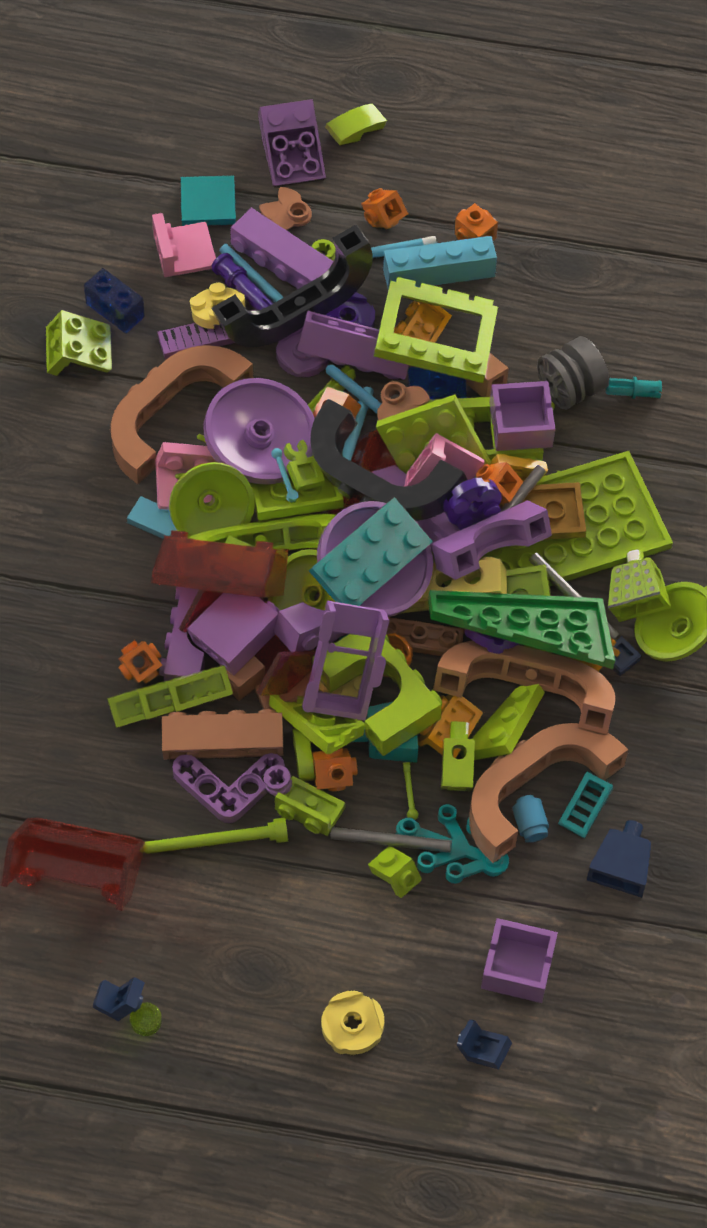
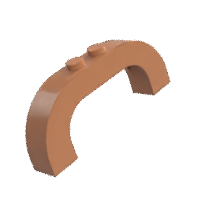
(160, 386)
(530, 667)
(557, 743)

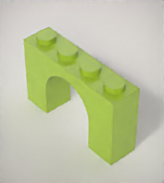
(407, 715)

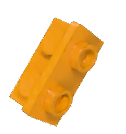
(423, 321)
(452, 709)

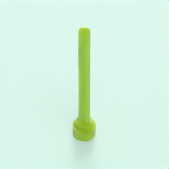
(275, 831)

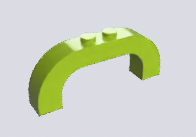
(284, 532)

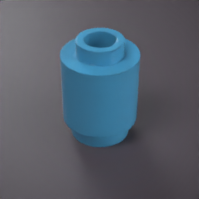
(530, 818)

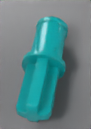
(634, 388)

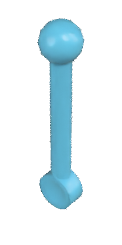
(292, 495)

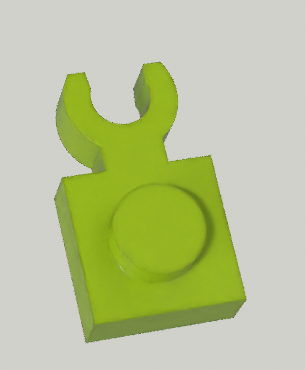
(302, 470)

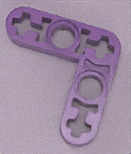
(231, 794)

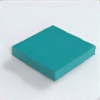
(208, 200)

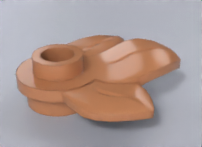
(286, 209)
(409, 398)

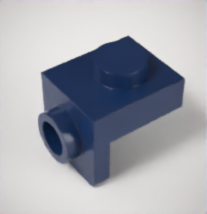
(119, 1001)
(483, 1046)

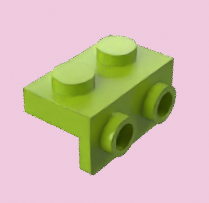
(310, 807)

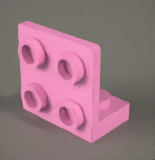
(183, 247)
(442, 449)
(175, 459)

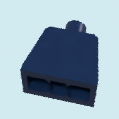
(622, 860)

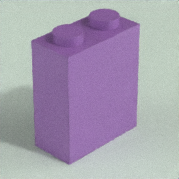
(234, 629)

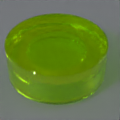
(146, 1019)

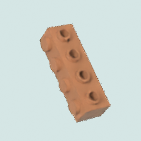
(222, 734)

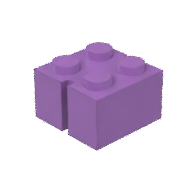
(522, 415)
(519, 960)

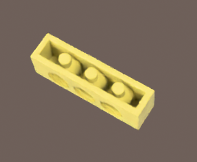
(492, 580)

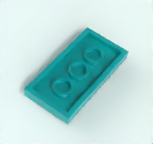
(371, 555)

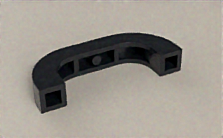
(320, 296)
(420, 500)

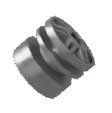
(573, 372)

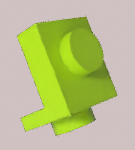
(396, 870)

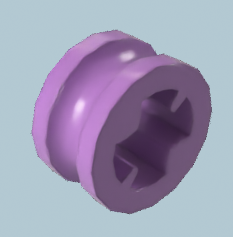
(277, 771)

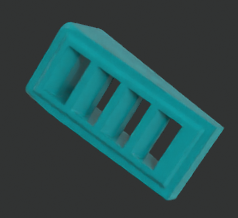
(597, 784)

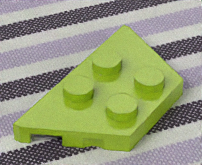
(323, 730)

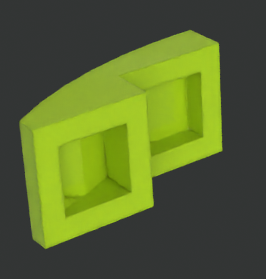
(352, 124)

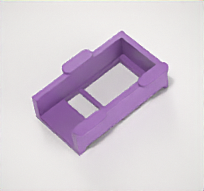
(356, 621)

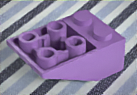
(291, 142)

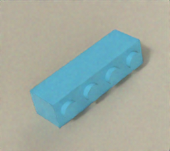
(442, 262)

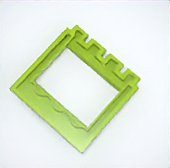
(430, 354)

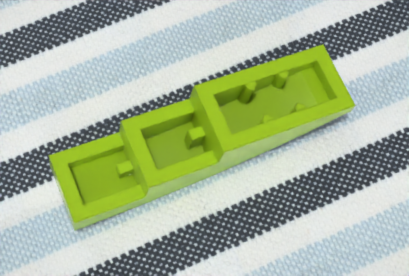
(170, 696)

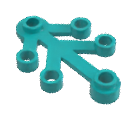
(459, 850)

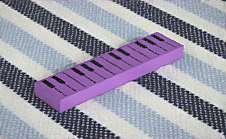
(189, 336)

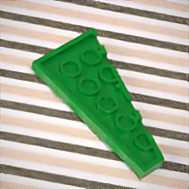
(550, 623)

